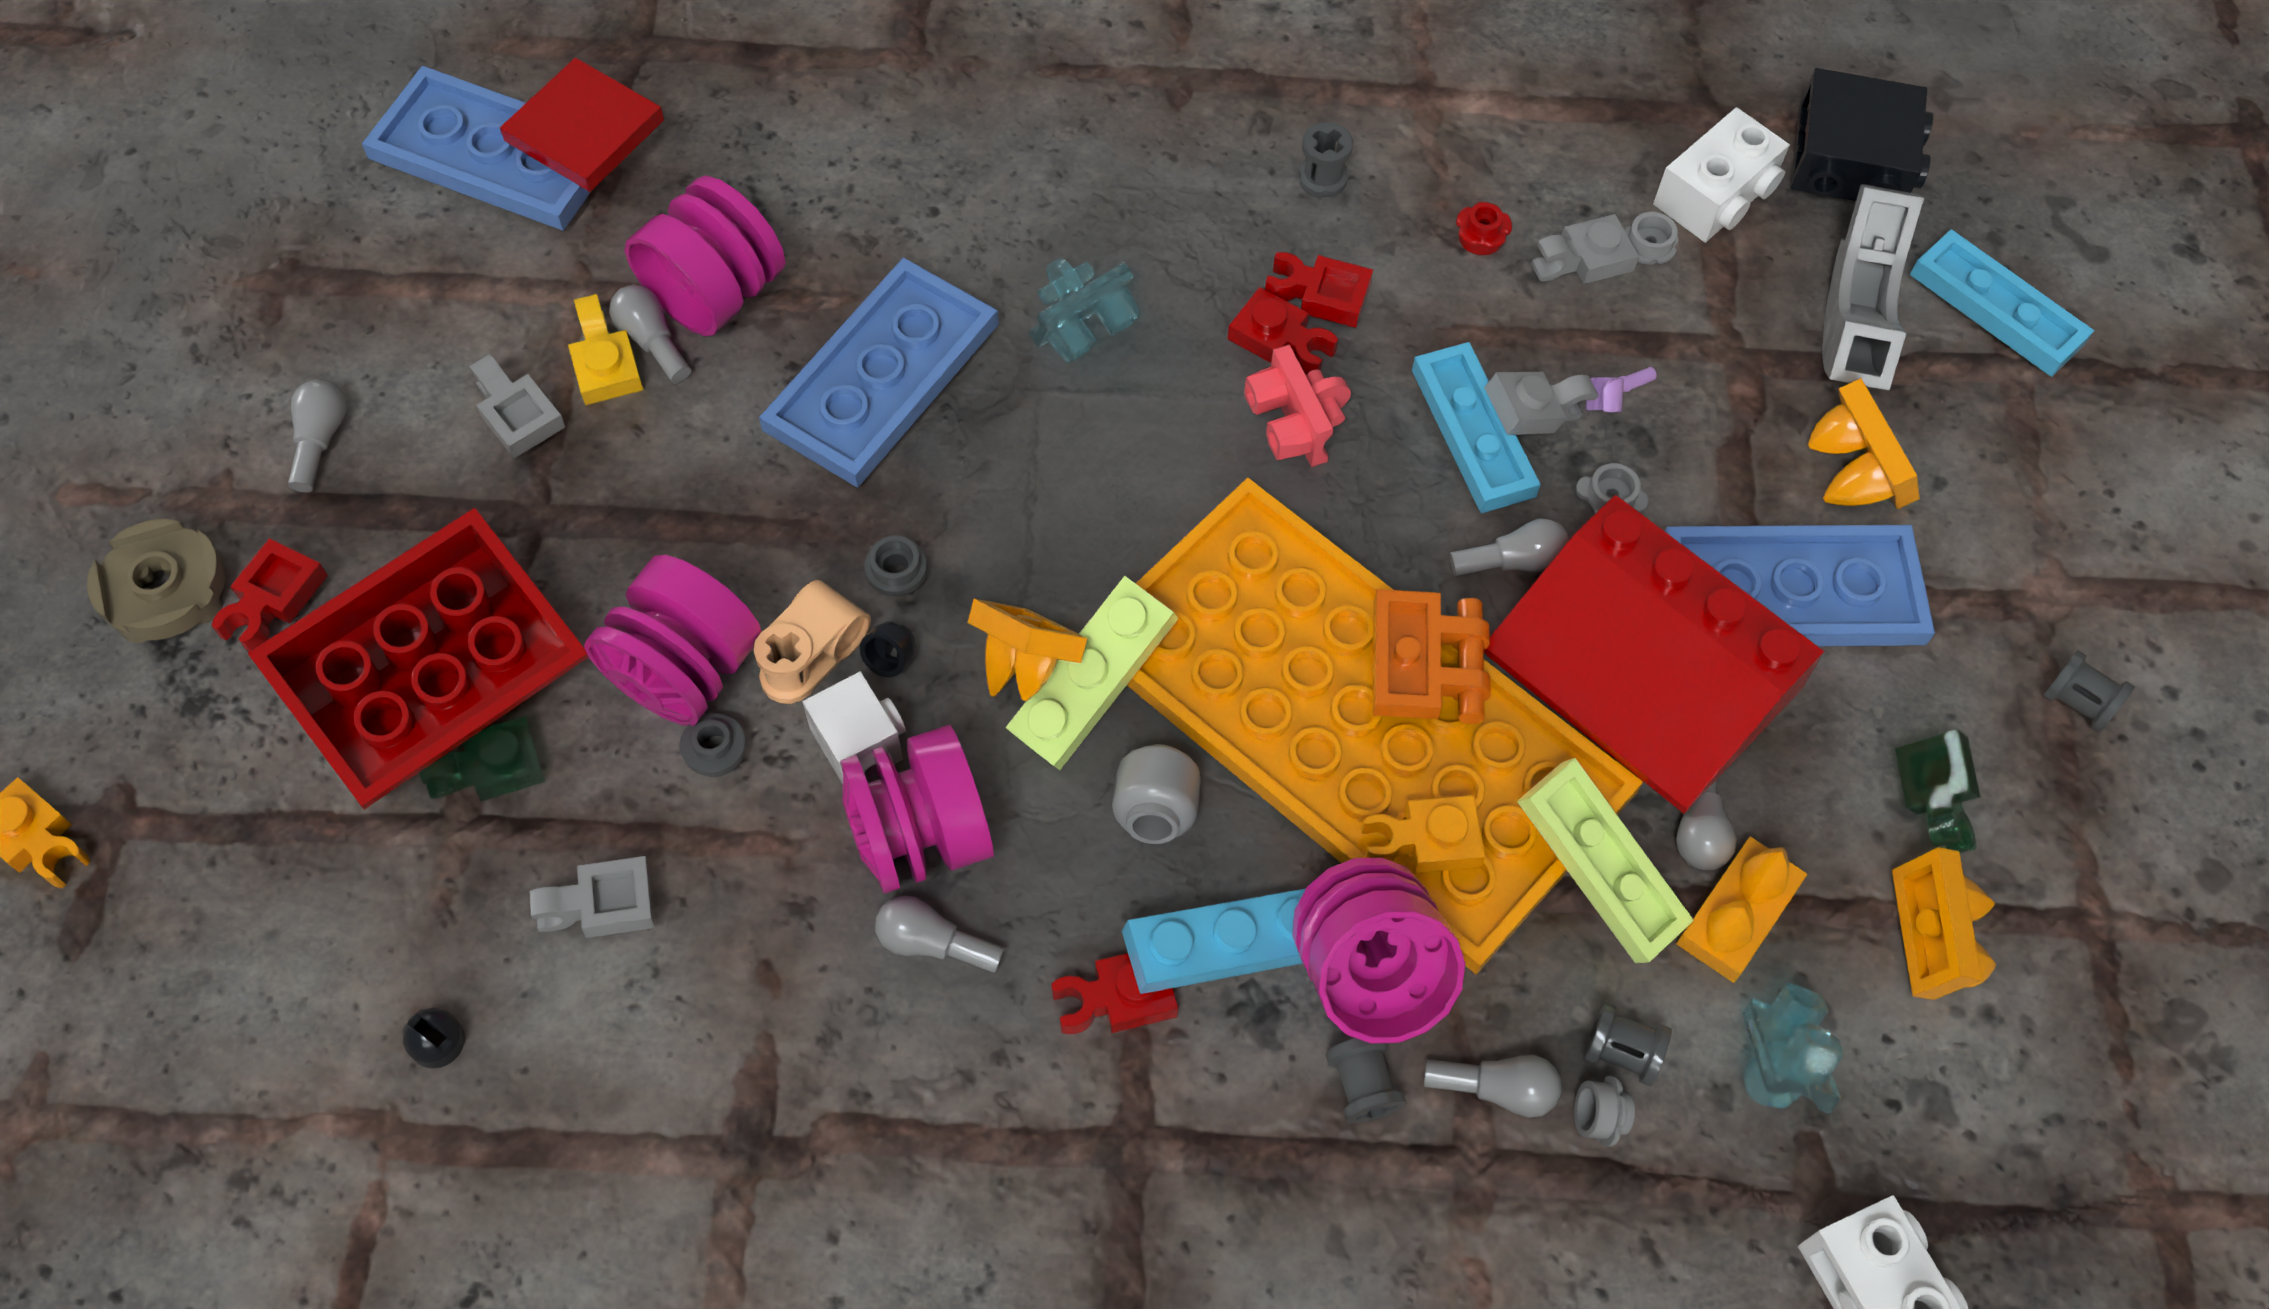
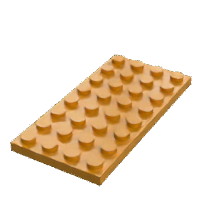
(1280, 691)

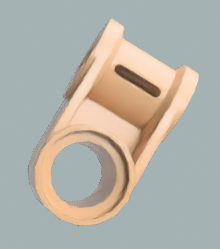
(808, 642)

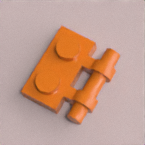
(1408, 656)

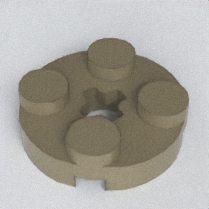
(179, 604)

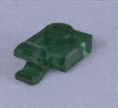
(494, 762)
(1936, 780)

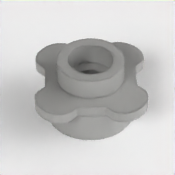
(1612, 479)

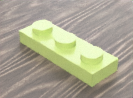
(1079, 694)
(1605, 861)

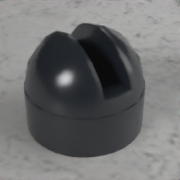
(878, 645)
(423, 1050)

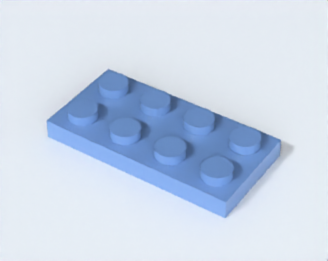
(454, 139)
(879, 372)
(1825, 579)

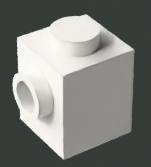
(853, 722)

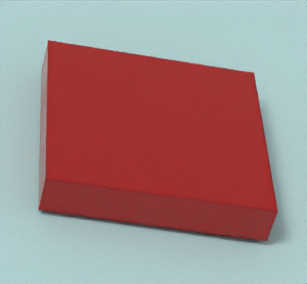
(582, 124)

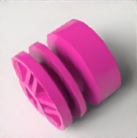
(705, 255)
(673, 639)
(916, 808)
(1377, 950)

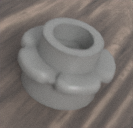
(1653, 237)
(1603, 1111)

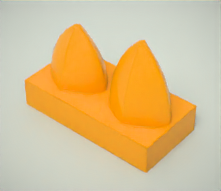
(1883, 467)
(1022, 645)
(1742, 908)
(1937, 926)

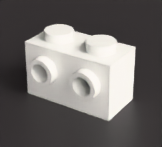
(1722, 175)
(1879, 1262)

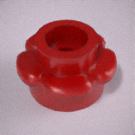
(1483, 228)

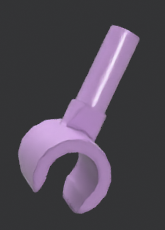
(1612, 389)

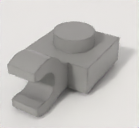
(1591, 248)
(1532, 405)
(516, 410)
(607, 899)

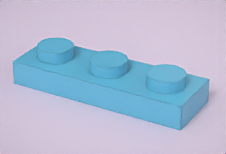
(2001, 302)
(1484, 453)
(1212, 941)

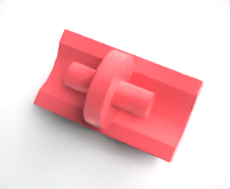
(1308, 402)

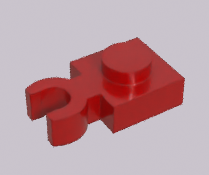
(1328, 290)
(1272, 323)
(270, 586)
(1113, 995)

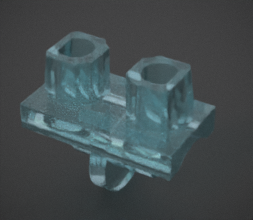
(1063, 322)
(1791, 1050)

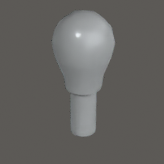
(642, 316)
(316, 415)
(1525, 549)
(1706, 833)
(915, 929)
(1518, 1083)

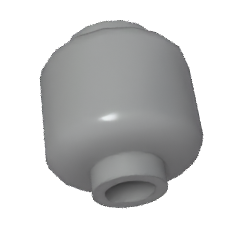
(1156, 793)

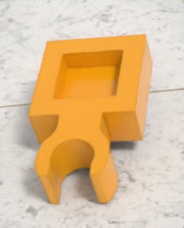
(33, 833)
(1436, 833)

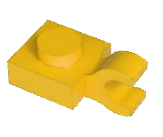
(603, 360)

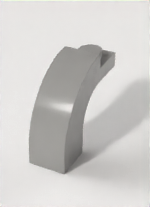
(1862, 303)

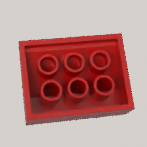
(1652, 653)
(418, 657)

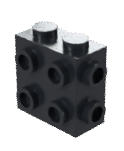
(1860, 134)

